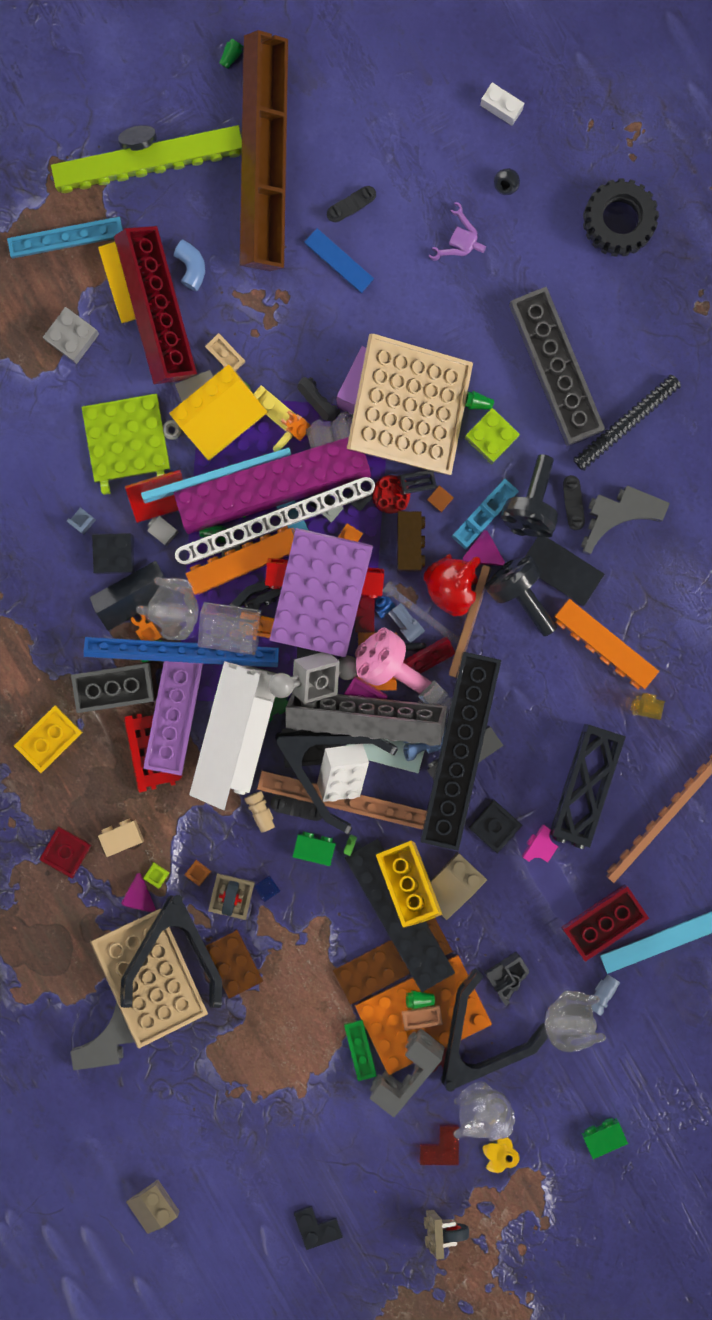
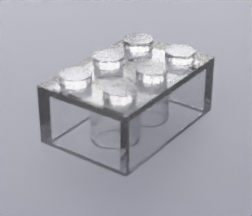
(229, 628)

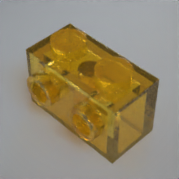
(647, 706)

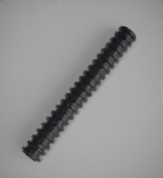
(627, 422)

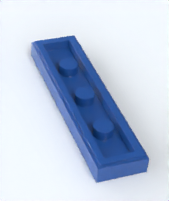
(339, 260)

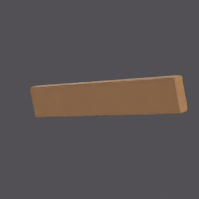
(470, 620)

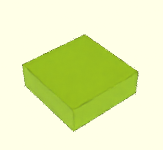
(156, 875)

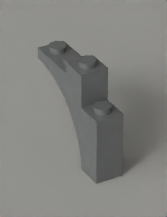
(631, 506)
(105, 1048)

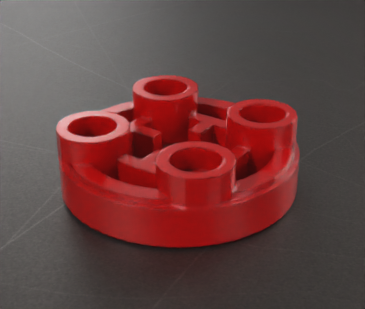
(388, 496)

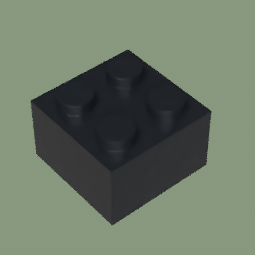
(113, 553)

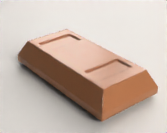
(422, 1018)

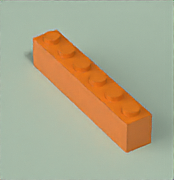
(240, 562)
(606, 644)

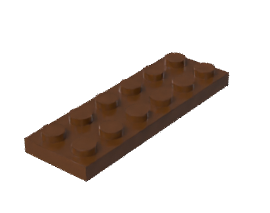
(379, 967)

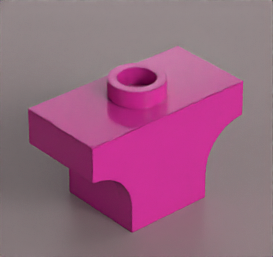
(540, 845)

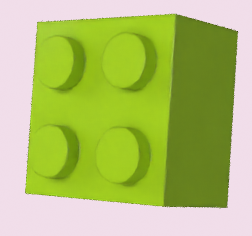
(492, 436)

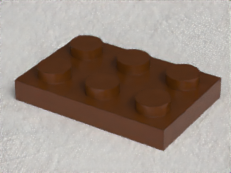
(234, 964)

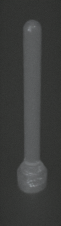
(391, 591)

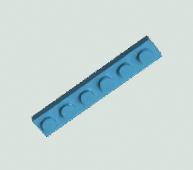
(64, 237)

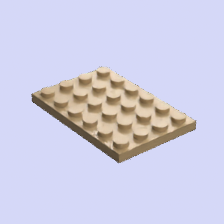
(163, 987)

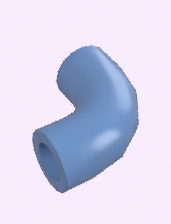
(194, 265)

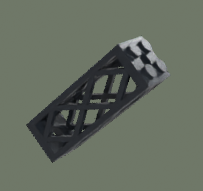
(596, 804)

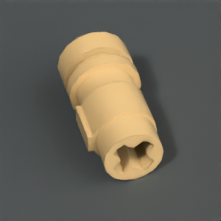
(260, 812)

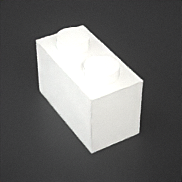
(502, 104)

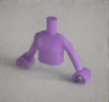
(461, 239)

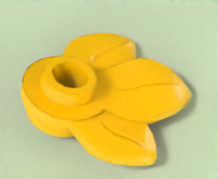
(497, 1155)

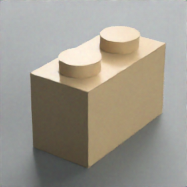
(120, 838)

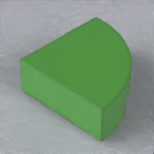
(350, 845)

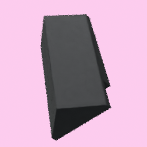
(119, 601)

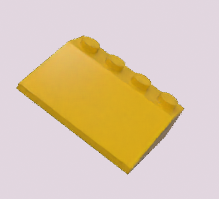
(218, 412)

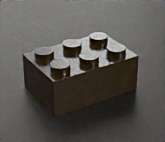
(410, 541)

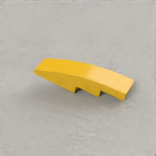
(117, 281)

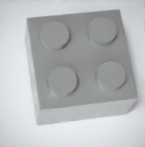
(71, 335)

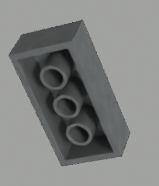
(113, 688)

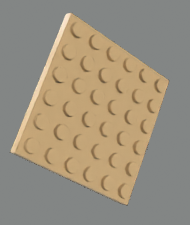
(409, 405)

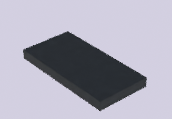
(565, 570)

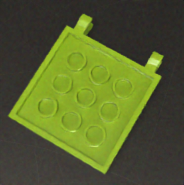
(125, 439)

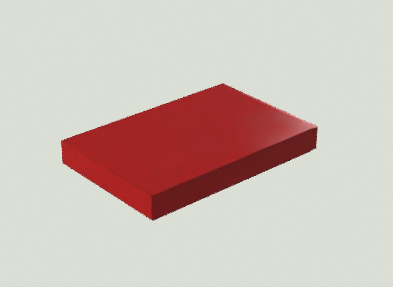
(145, 511)

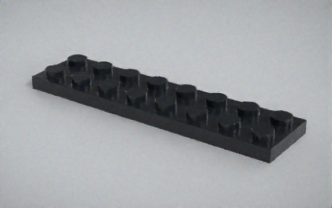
(415, 942)

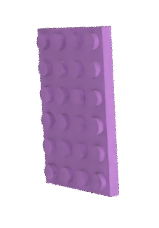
(320, 592)

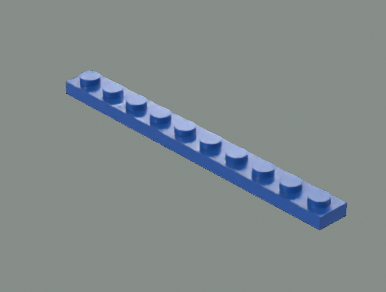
(175, 652)

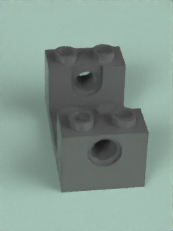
(391, 1093)

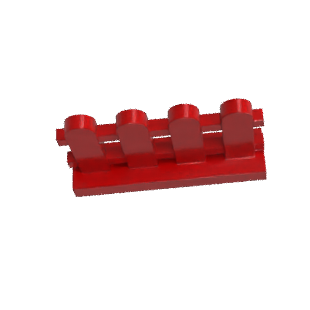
(135, 744)

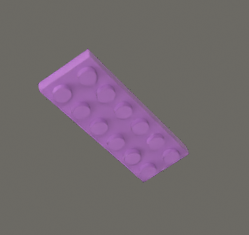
(173, 717)

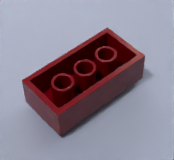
(605, 922)

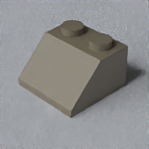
(153, 1207)

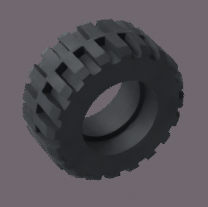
(635, 197)

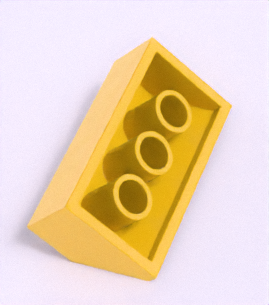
(409, 884)

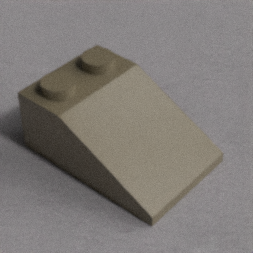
(456, 884)

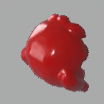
(450, 584)

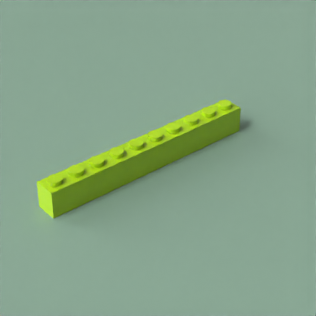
(157, 158)

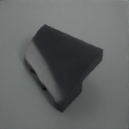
(507, 976)

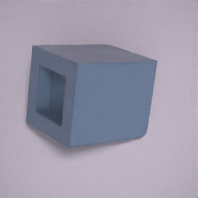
(81, 521)

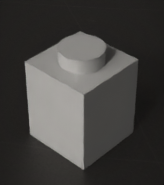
(162, 530)

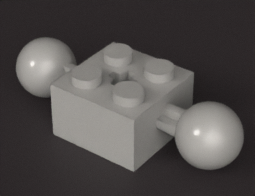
(313, 677)

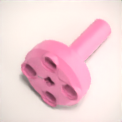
(383, 658)

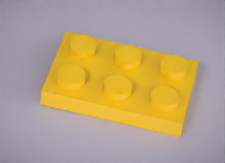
(48, 739)

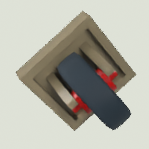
(231, 896)
(442, 1233)

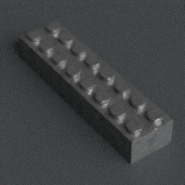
(556, 366)
(369, 718)

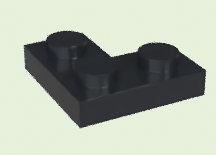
(314, 1233)

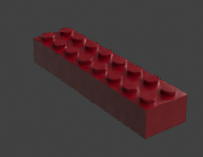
(155, 304)

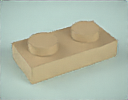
(224, 352)

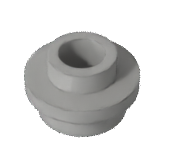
(167, 425)

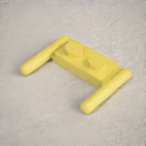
(276, 412)

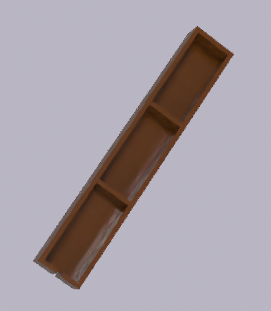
(263, 151)

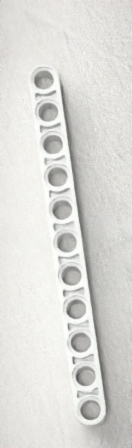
(300, 506)

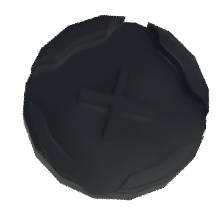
(137, 137)

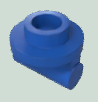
(383, 606)

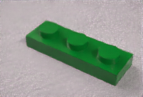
(360, 1050)

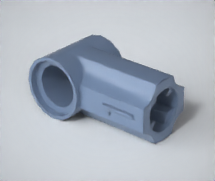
(408, 626)

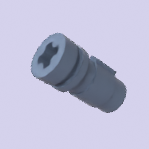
(605, 991)

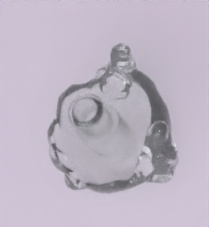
(172, 608)
(571, 1022)
(484, 1113)

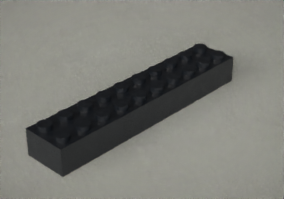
(460, 751)

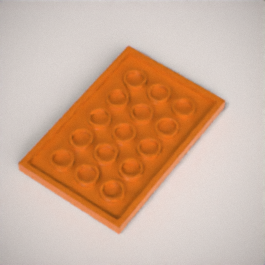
(385, 1022)

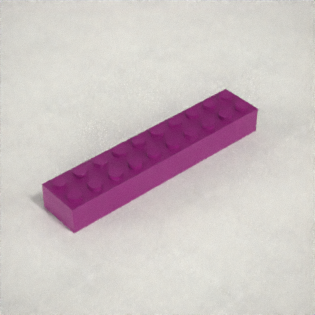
(270, 485)

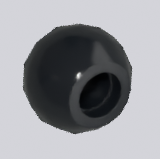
(506, 181)

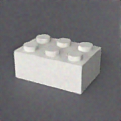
(342, 772)

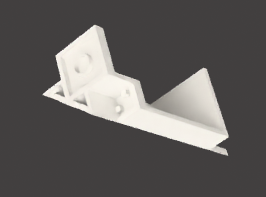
(233, 734)

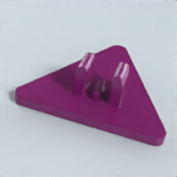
(485, 550)
(138, 896)

